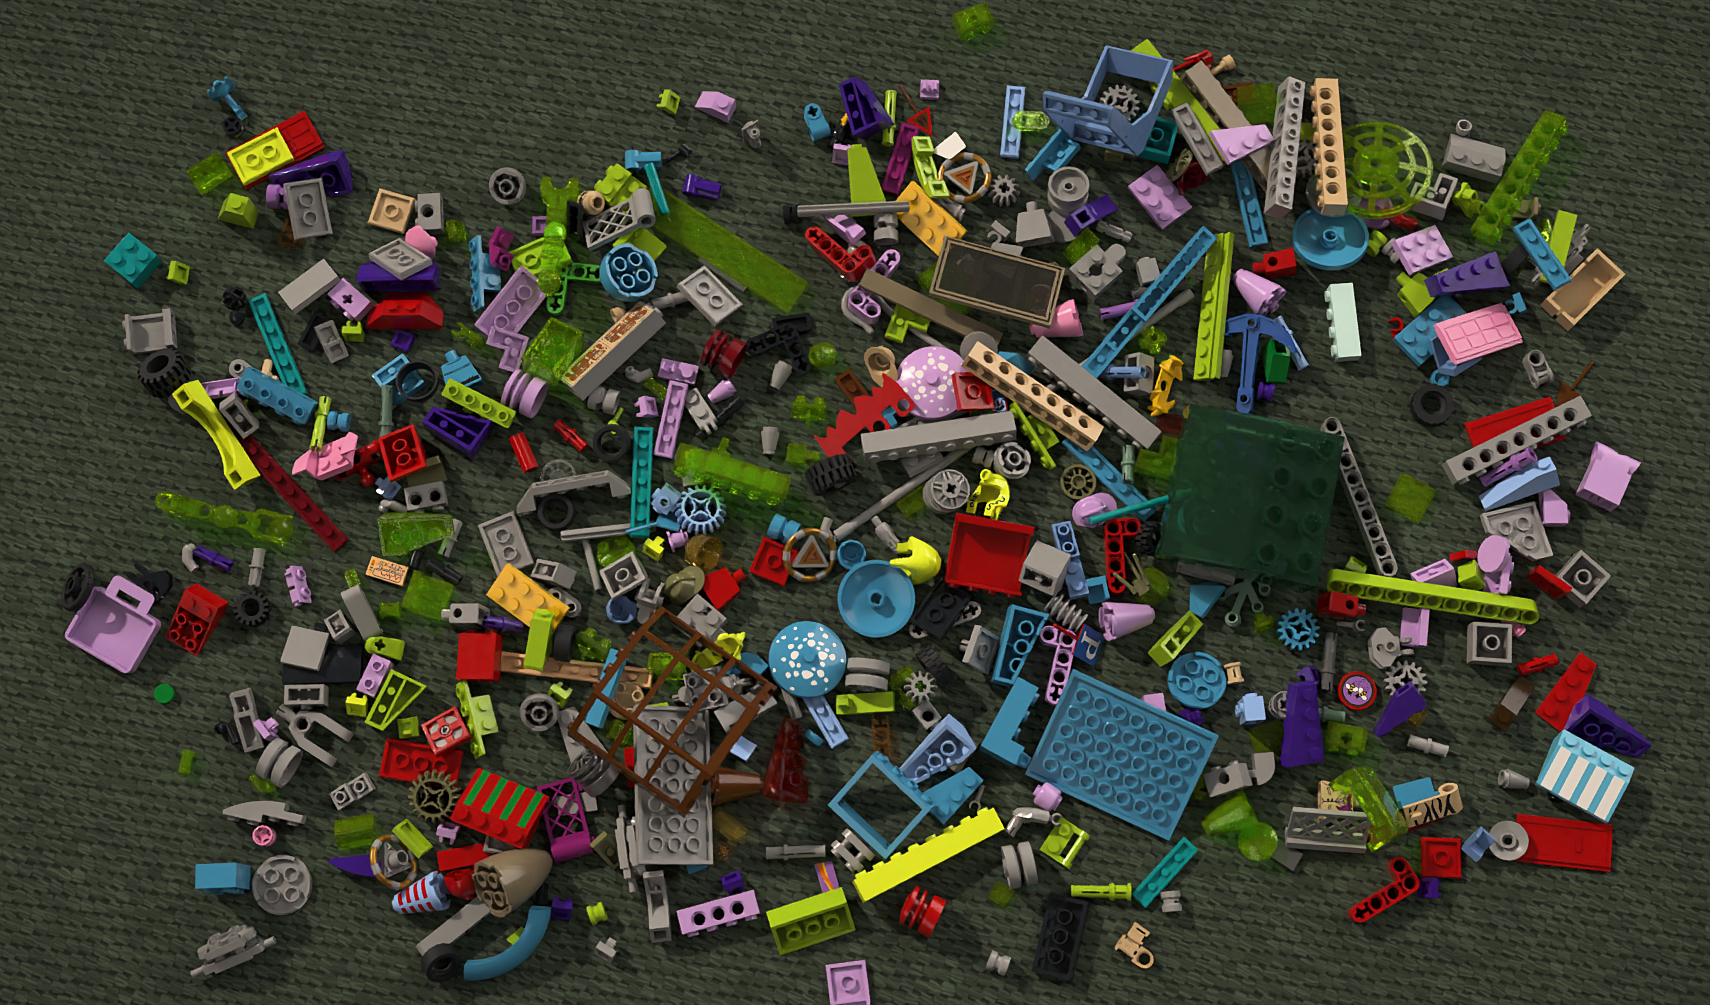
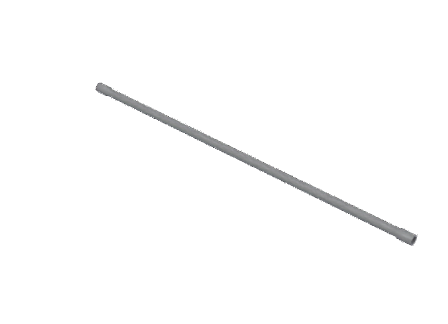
(850, 526)

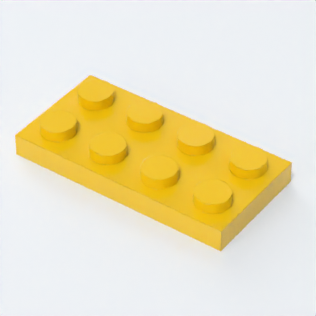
(928, 218)
(523, 596)

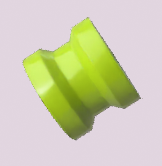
(597, 913)

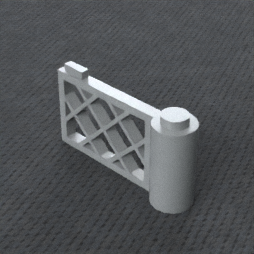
(640, 211)

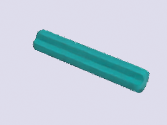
(657, 189)

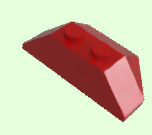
(405, 311)

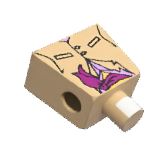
(1334, 800)

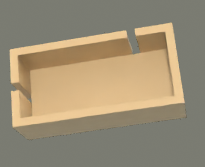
(1586, 288)

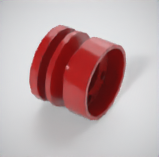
(922, 911)

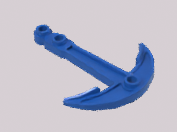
(1250, 350)

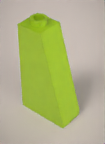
(863, 178)

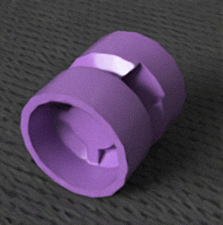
(275, 197)

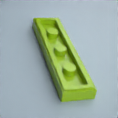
(1561, 237)

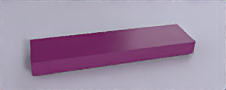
(899, 160)

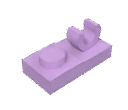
(678, 371)
(267, 728)

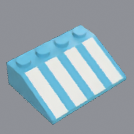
(1584, 775)

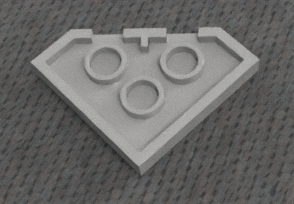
(1521, 528)

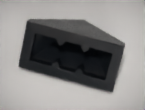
(575, 220)

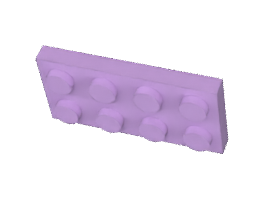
(513, 303)

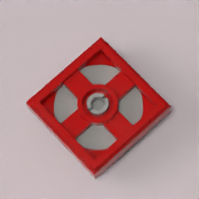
(446, 731)

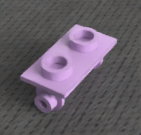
(221, 388)
(296, 577)

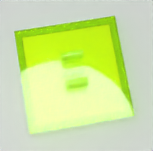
(1268, 738)

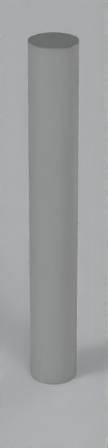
(591, 564)

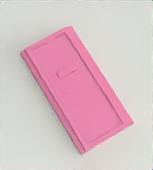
(1478, 333)

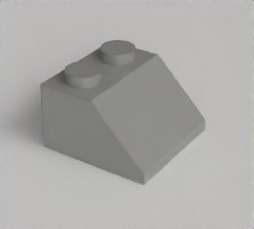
(623, 575)

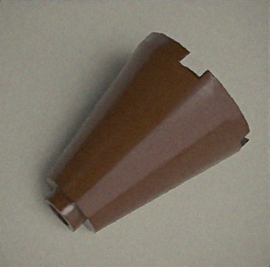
(733, 785)

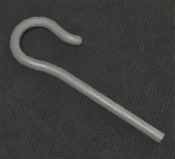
(889, 311)

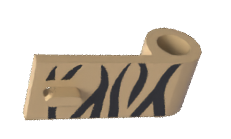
(1435, 807)

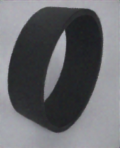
(409, 367)

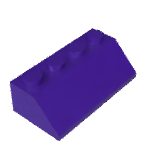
(375, 278)

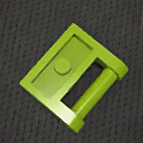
(1058, 840)

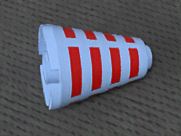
(423, 896)

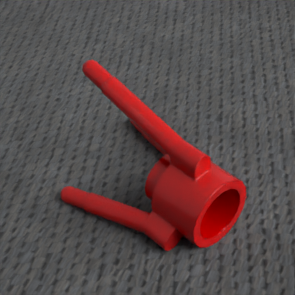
(1205, 56)

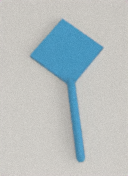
(664, 521)

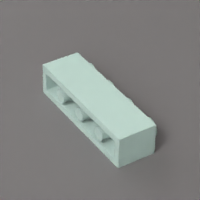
(1343, 322)

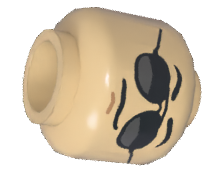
(592, 202)

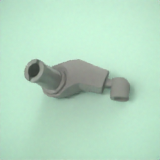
(1027, 815)

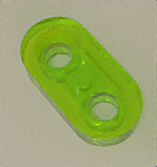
(1031, 121)

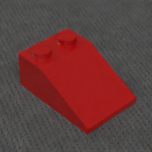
(403, 452)

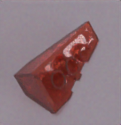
(784, 774)

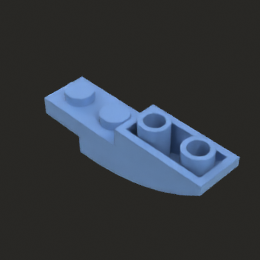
(1066, 542)

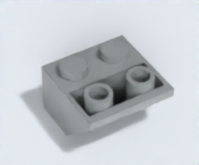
(1045, 568)

